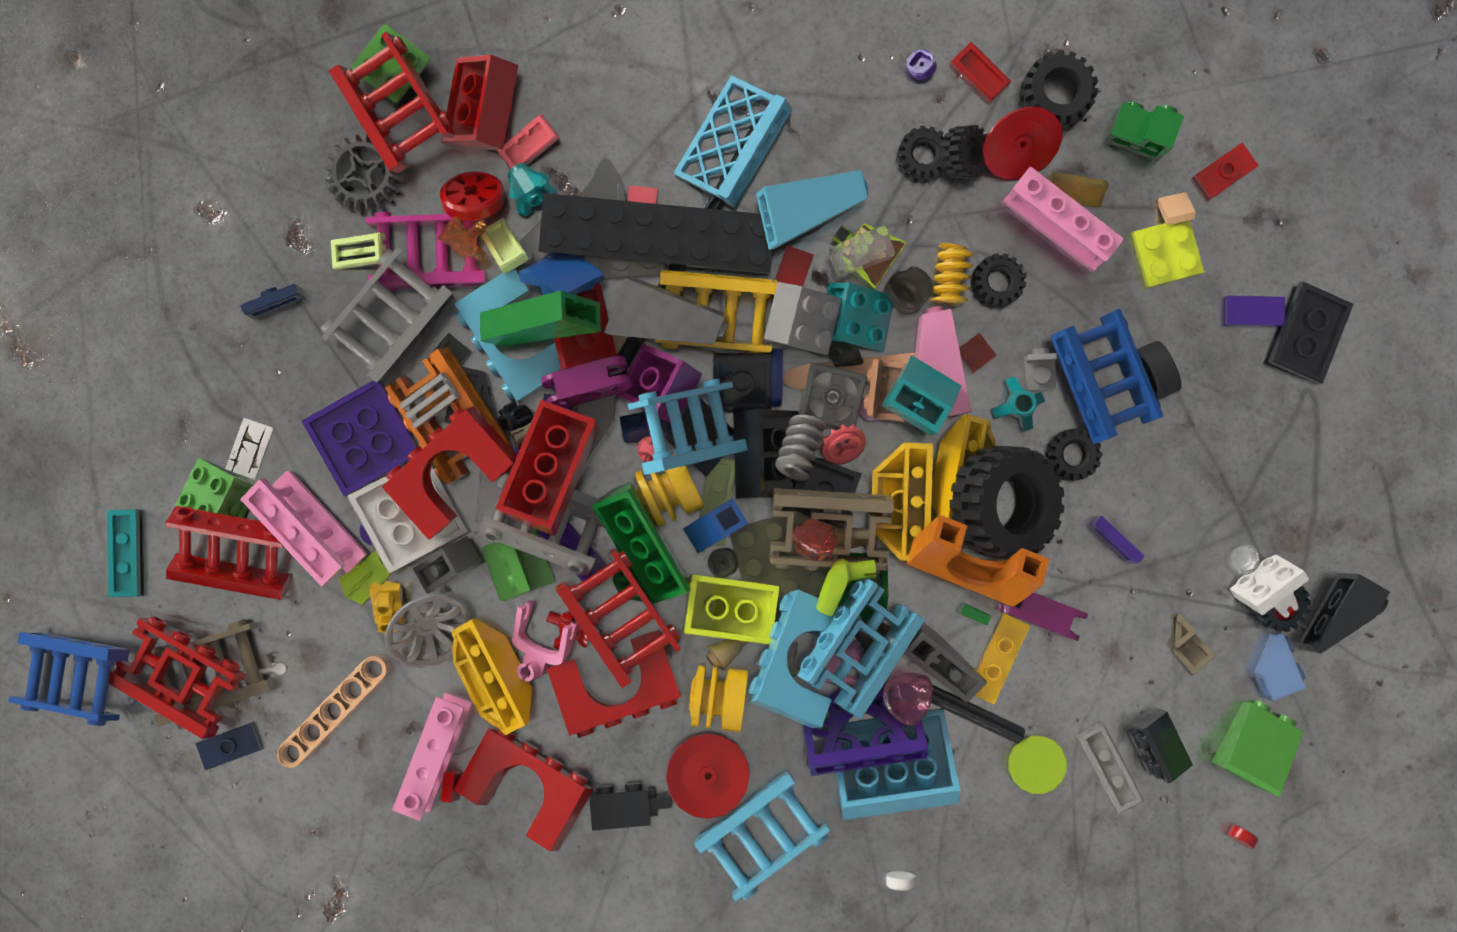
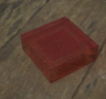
(976, 353)

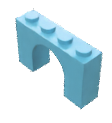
(520, 376)
(774, 686)

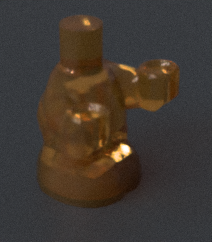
(463, 240)

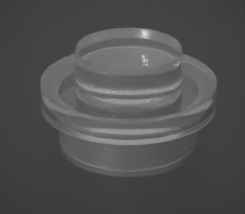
(1245, 559)

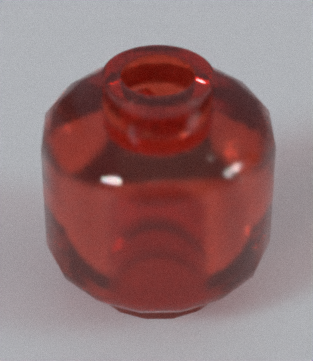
(814, 539)

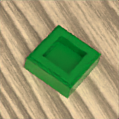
(974, 614)

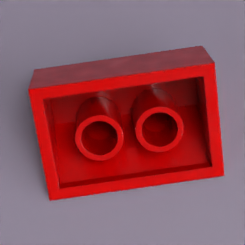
(481, 101)

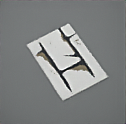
(249, 448)

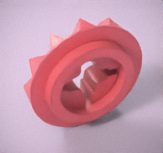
(845, 452)

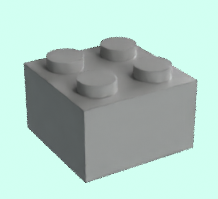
(802, 318)

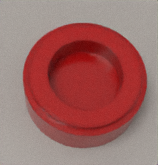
(1242, 836)

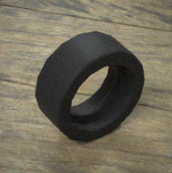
(1160, 369)

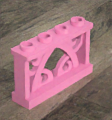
(1062, 220)

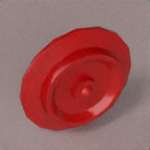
(1022, 141)
(707, 776)

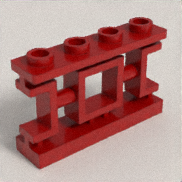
(165, 698)

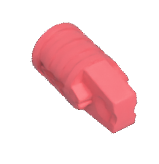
(645, 449)

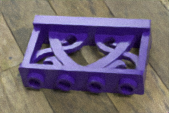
(859, 757)

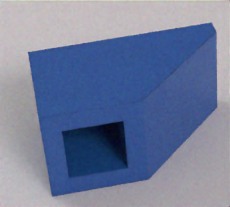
(715, 525)

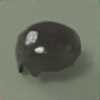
(909, 289)

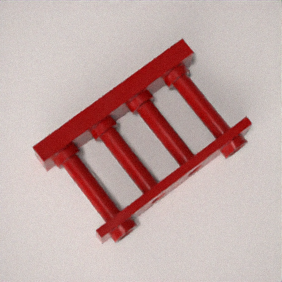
(363, 104)
(221, 574)
(606, 643)

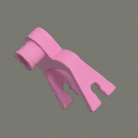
(537, 657)

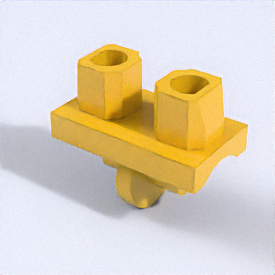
(386, 602)

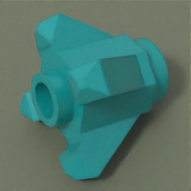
(528, 187)
(1019, 404)

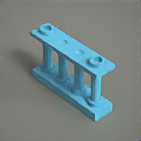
(683, 453)
(735, 824)

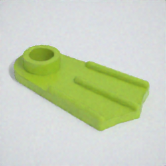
(358, 580)

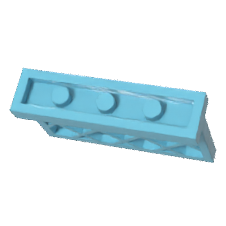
(755, 145)

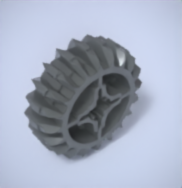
(353, 178)

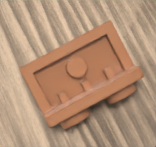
(881, 379)

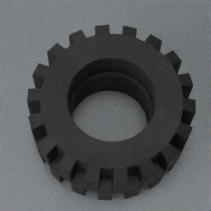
(1069, 69)

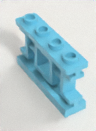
(879, 658)

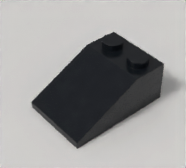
(1347, 608)

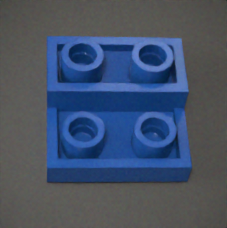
(562, 273)

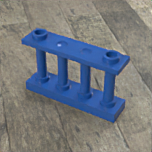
(1084, 384)
(83, 654)

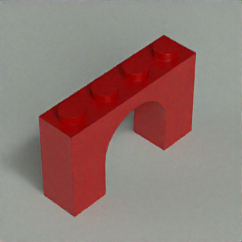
(412, 484)
(584, 712)
(563, 792)

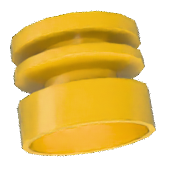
(667, 491)
(718, 698)

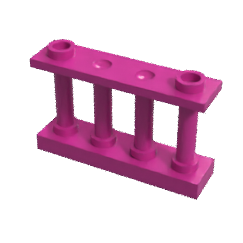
(442, 274)

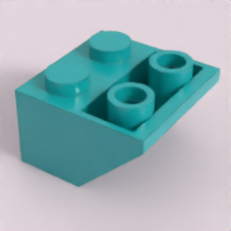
(922, 396)

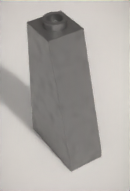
(659, 314)

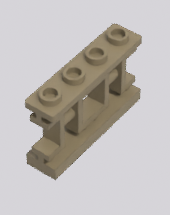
(832, 506)

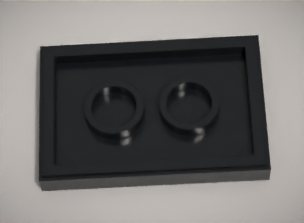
(1310, 333)

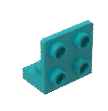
(862, 316)

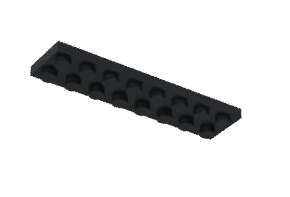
(653, 233)

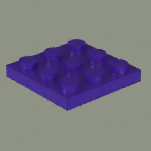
(360, 437)

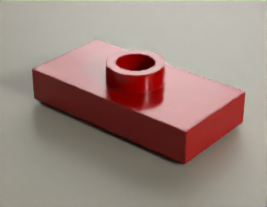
(1226, 171)

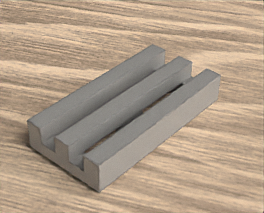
(412, 411)

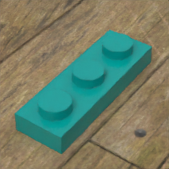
(123, 553)

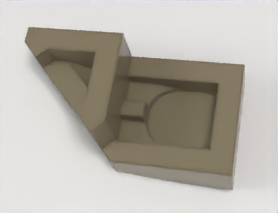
(1189, 647)

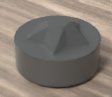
(723, 562)

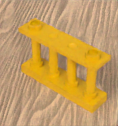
(732, 288)

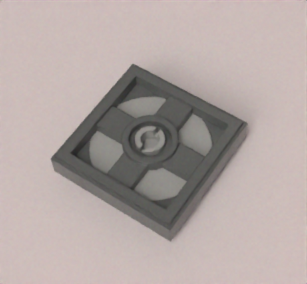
(833, 395)

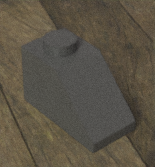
(447, 564)

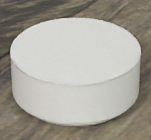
(900, 880)

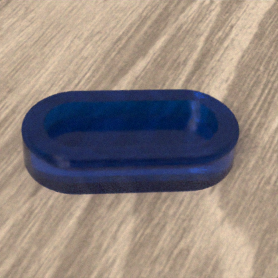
(776, 377)

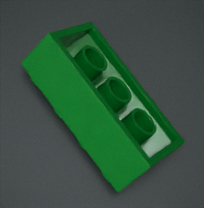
(642, 542)

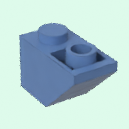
(1277, 669)

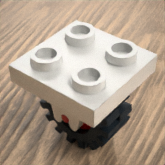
(1275, 593)

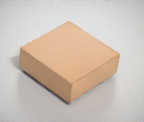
(1176, 208)

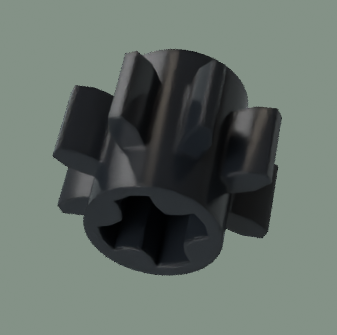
(514, 417)

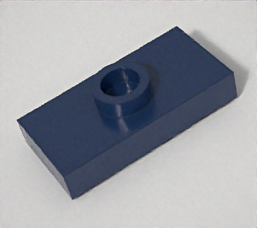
(271, 300)
(228, 746)

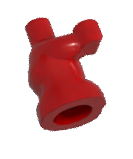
(563, 620)

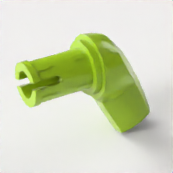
(838, 579)

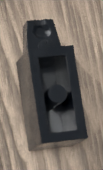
(626, 806)

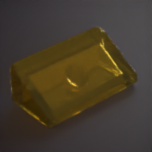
(1082, 189)

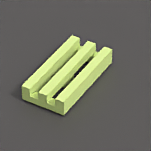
(377, 249)

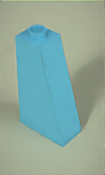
(804, 204)

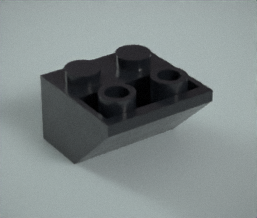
(1161, 745)

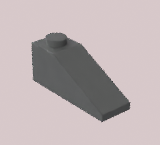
(944, 663)

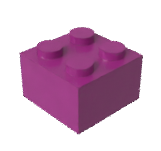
(661, 373)

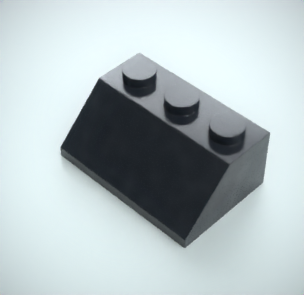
(755, 467)

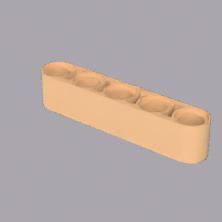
(321, 716)

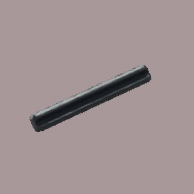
(977, 715)

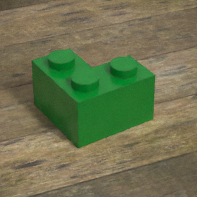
(1145, 131)

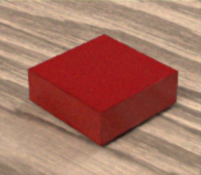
(449, 781)

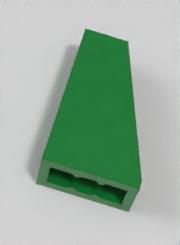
(540, 319)

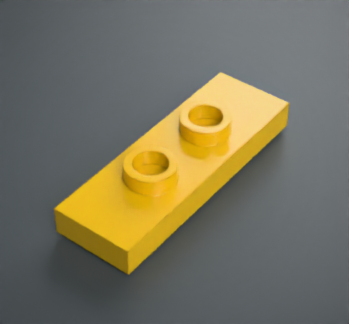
(1000, 655)

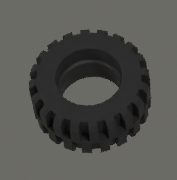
(1037, 500)

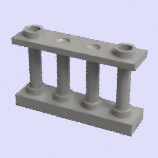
(395, 341)
(550, 550)

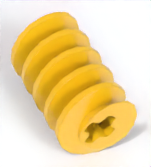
(952, 274)

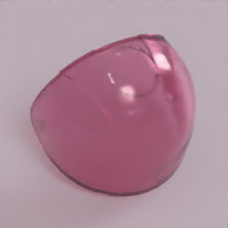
(908, 697)

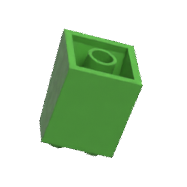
(1259, 747)

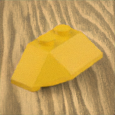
(955, 448)
(908, 480)
(490, 675)

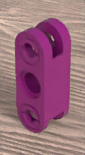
(587, 382)
(1046, 614)

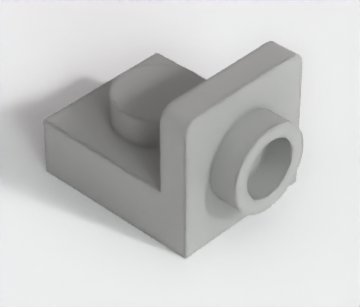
(1040, 370)

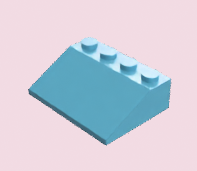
(900, 785)

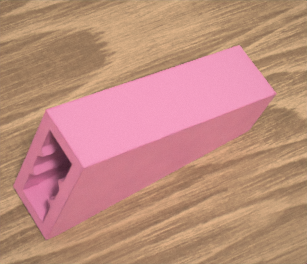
(939, 349)

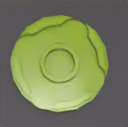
(1037, 764)

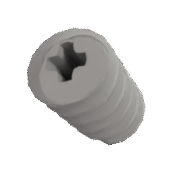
(799, 446)

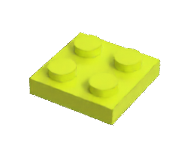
(1167, 253)

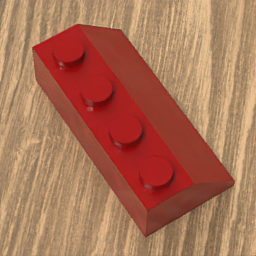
(548, 467)

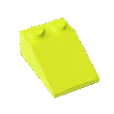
(730, 609)

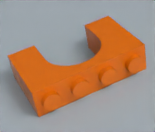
(1007, 581)

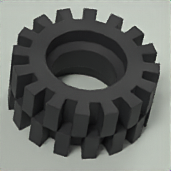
(955, 146)
(906, 157)
(1004, 264)
(1091, 459)

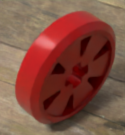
(472, 195)

